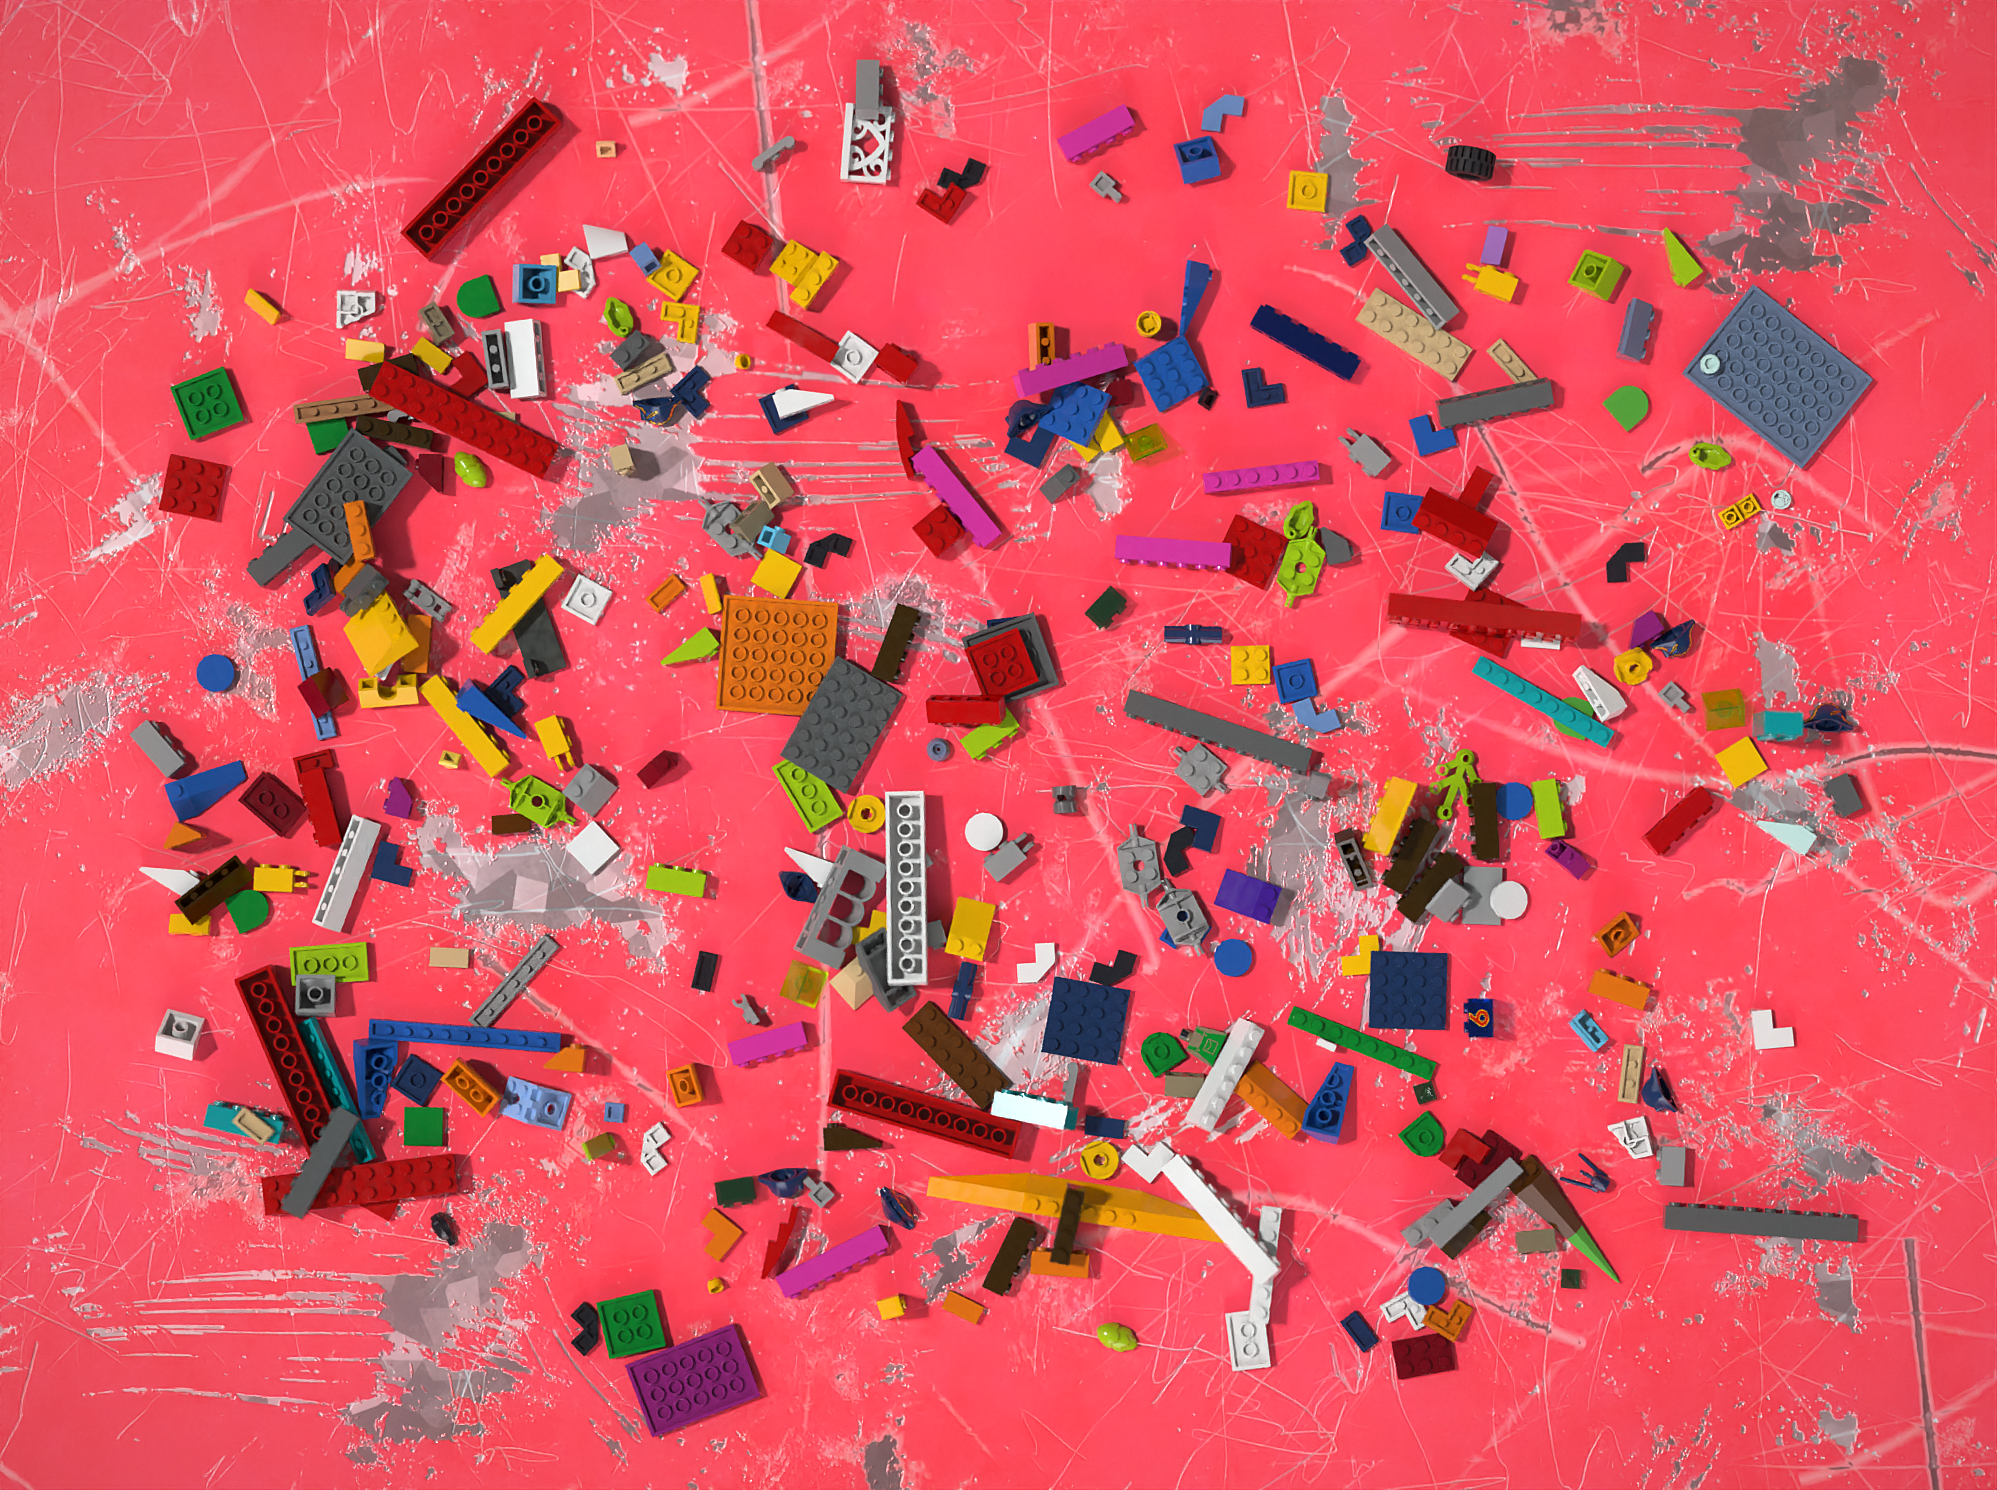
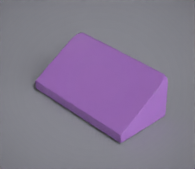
(1494, 245)

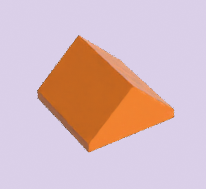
(181, 835)
(1616, 934)
(685, 1085)

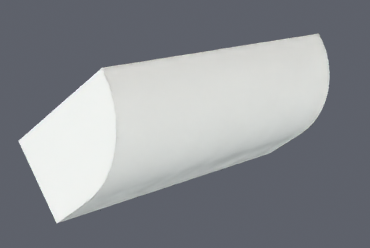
(525, 359)

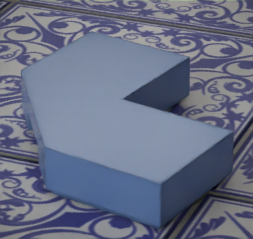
(1226, 105)
(1306, 716)

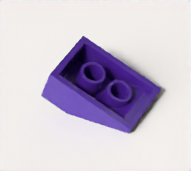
(1247, 896)

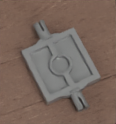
(1200, 769)

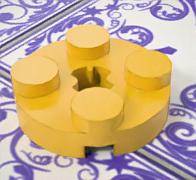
(1626, 660)
(876, 809)
(1093, 1169)

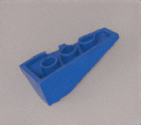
(1195, 283)
(477, 703)
(197, 792)
(373, 1070)
(1326, 1111)

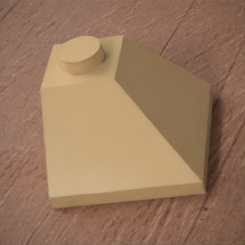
(853, 984)

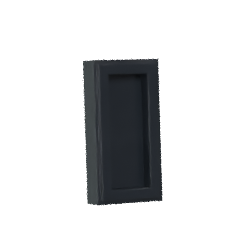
(704, 971)

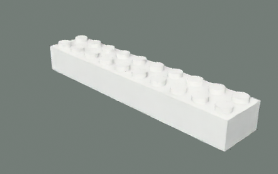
(906, 888)

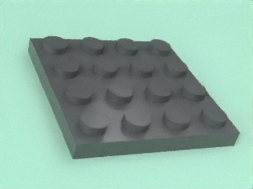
(1035, 647)

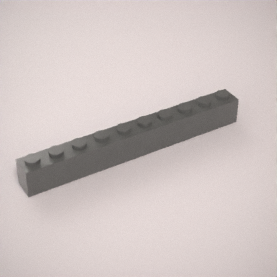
(292, 545)
(1218, 731)
(1759, 1222)

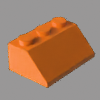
(471, 1087)

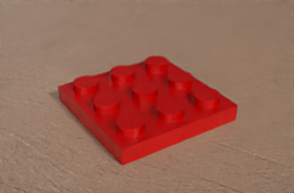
(193, 487)
(1253, 551)
(1496, 644)
(1001, 664)

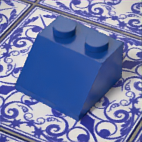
(1197, 159)

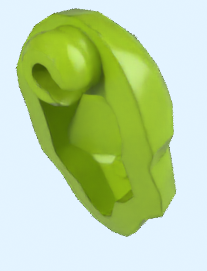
(618, 317)
(1709, 456)
(470, 469)
(1298, 520)
(1116, 1337)

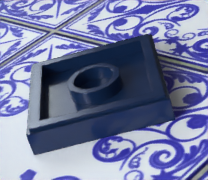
(771, 413)
(416, 1080)

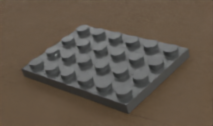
(350, 474)
(840, 724)

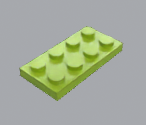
(808, 795)
(344, 961)

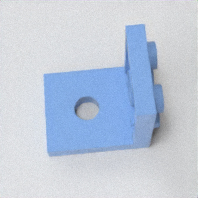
(534, 1104)

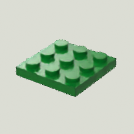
(207, 403)
(631, 1324)

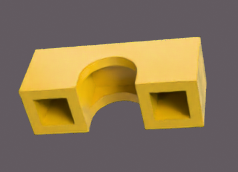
(813, 280)
(375, 695)

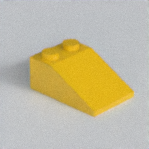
(970, 928)

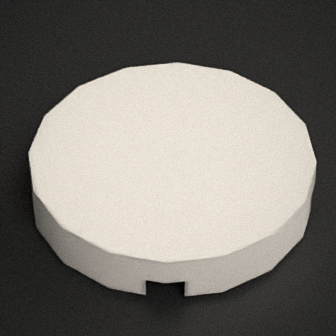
(984, 831)
(1508, 900)

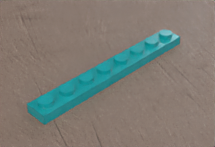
(1543, 701)
(335, 1085)

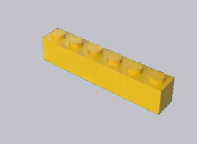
(517, 604)
(465, 726)

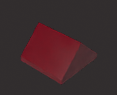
(323, 692)

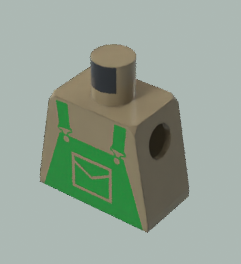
(1203, 1043)

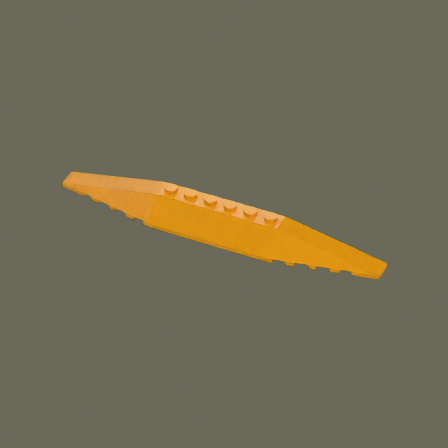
(1101, 1204)

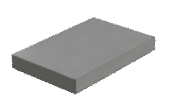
(1481, 883)

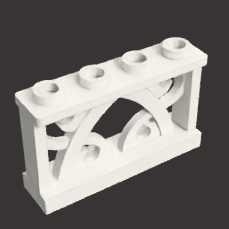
(849, 164)

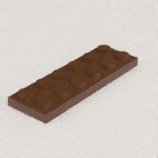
(955, 1055)

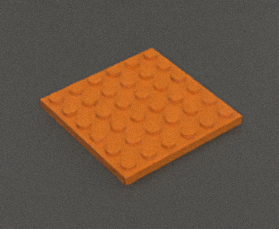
(774, 653)

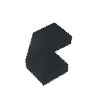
(970, 176)
(833, 543)
(1617, 563)
(1173, 857)
(1107, 975)
(588, 1320)

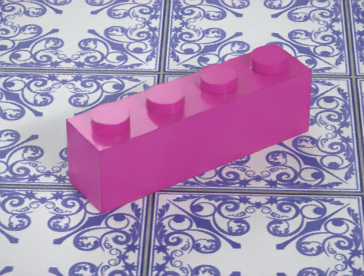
(1098, 131)
(767, 1043)

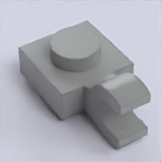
(1104, 185)
(1672, 695)
(749, 1015)
(819, 1192)

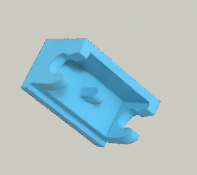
(1588, 1030)

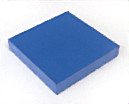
(1399, 512)
(1294, 681)

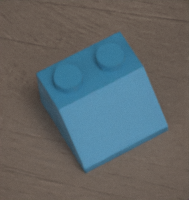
(534, 284)

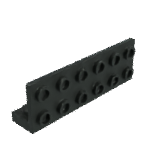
(534, 631)

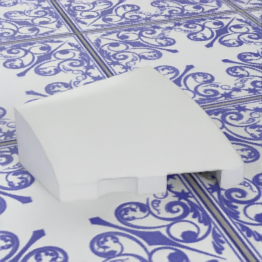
(604, 242)
(354, 305)
(1634, 1136)

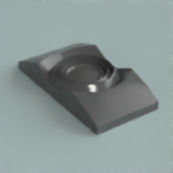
(873, 960)

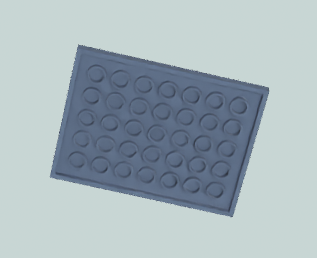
(1778, 376)

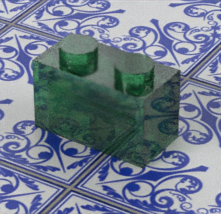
(1105, 608)
(735, 1191)

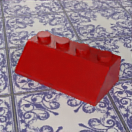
(1454, 522)
(1677, 820)

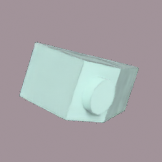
(1793, 836)

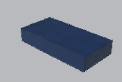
(1104, 1127)
(1359, 1331)

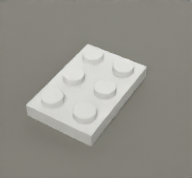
(1246, 1342)

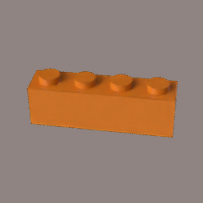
(1272, 1099)

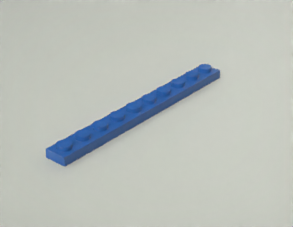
(464, 1035)

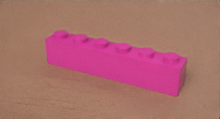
(1070, 370)
(1260, 477)
(956, 496)
(1173, 551)
(832, 1261)

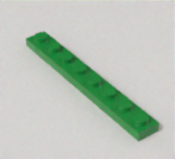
(1361, 1043)

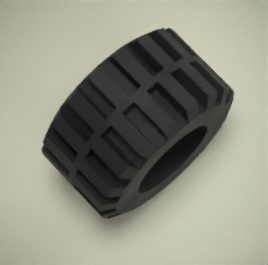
(1470, 163)

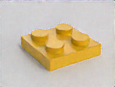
(793, 263)
(1250, 665)

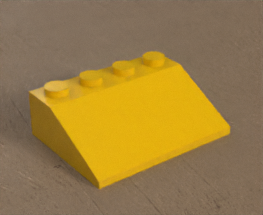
(380, 634)
(1389, 815)

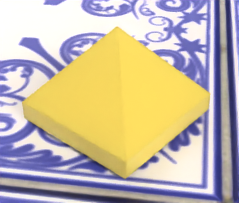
(450, 759)

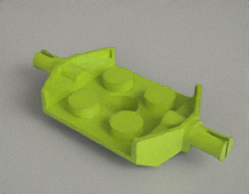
(1303, 551)
(553, 806)

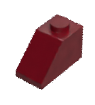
(1120, 392)
(432, 470)
(657, 769)

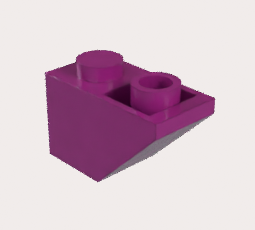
(1643, 629)
(400, 801)
(1567, 858)

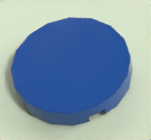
(215, 673)
(1513, 801)
(1232, 957)
(1425, 1285)

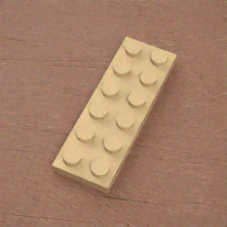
(1413, 334)

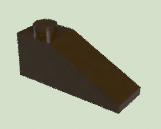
(1353, 858)
(843, 1138)
(1466, 1235)

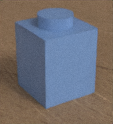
(645, 259)

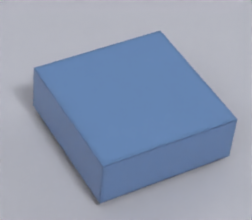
(614, 1112)

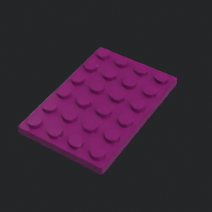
(692, 1380)

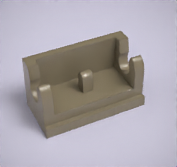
(435, 323)
(752, 520)
(1183, 1084)
(1535, 1241)

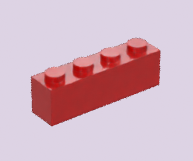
(966, 709)
(321, 807)

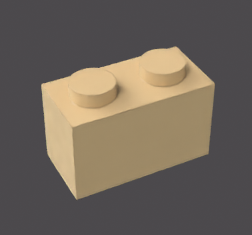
(622, 459)
(771, 485)

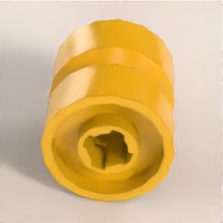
(1148, 324)

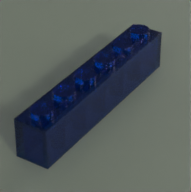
(1304, 343)

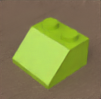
(1596, 274)

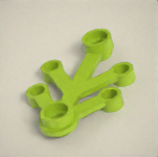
(1455, 781)

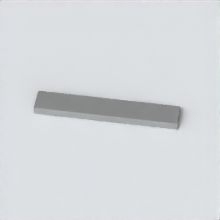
(514, 982)
(1474, 1203)

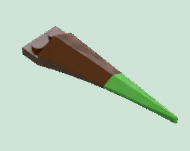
(1544, 1198)

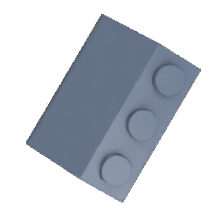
(1635, 330)

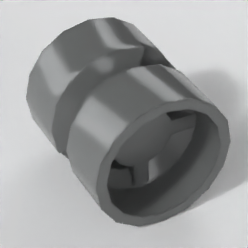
(1068, 805)

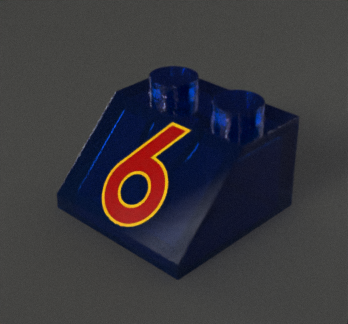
(1479, 1017)

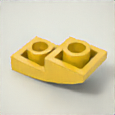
(1739, 511)
(180, 925)

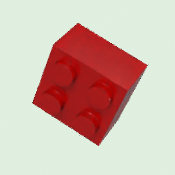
(747, 246)
(896, 364)
(938, 531)

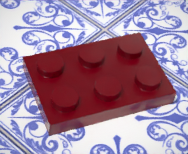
(272, 804)
(1473, 1173)
(1422, 1355)

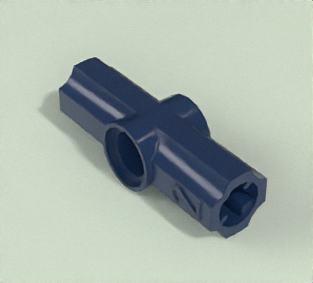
(1193, 634)
(962, 990)

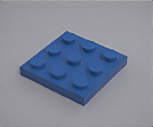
(1171, 373)
(1075, 412)

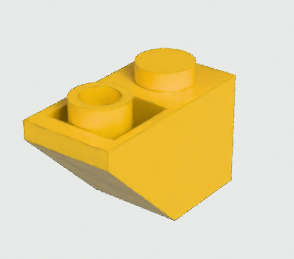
(892, 1306)

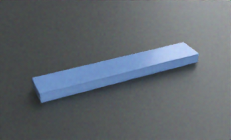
(308, 666)

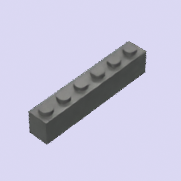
(1494, 402)
(320, 1163)

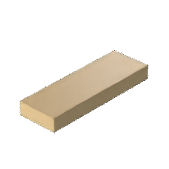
(1510, 362)
(642, 373)
(1630, 1073)

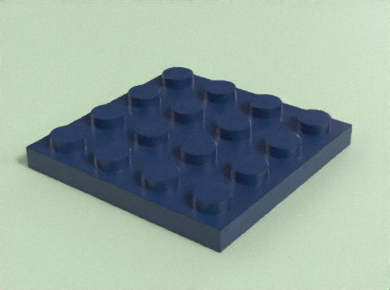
(1407, 990)
(1085, 1021)

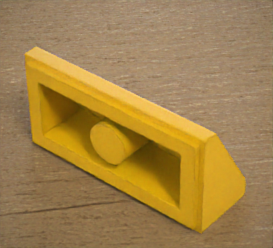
(262, 307)
(365, 350)
(1108, 433)
(711, 593)

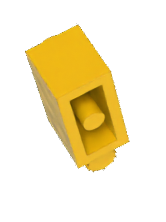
(1492, 282)
(554, 740)
(277, 879)

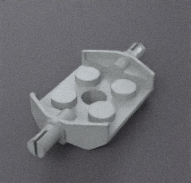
(716, 520)
(1138, 881)
(1187, 932)

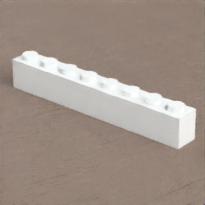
(1221, 1219)

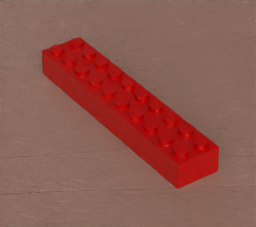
(481, 179)
(463, 420)
(1483, 617)
(286, 1052)
(924, 1114)
(370, 1183)

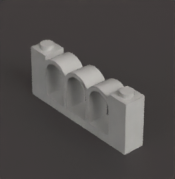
(833, 953)

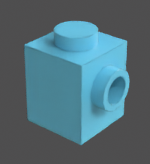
(774, 538)

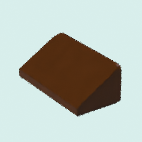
(510, 824)

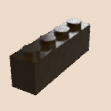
(395, 433)
(895, 643)
(1484, 820)
(1410, 855)
(1433, 879)
(213, 889)
(1067, 1224)
(1009, 1255)

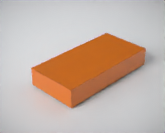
(665, 593)
(962, 1307)

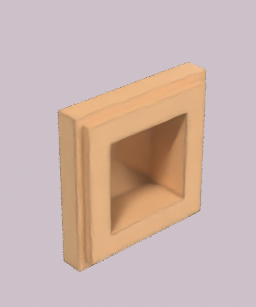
(605, 149)

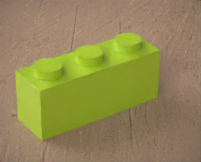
(989, 736)
(1548, 808)
(676, 880)

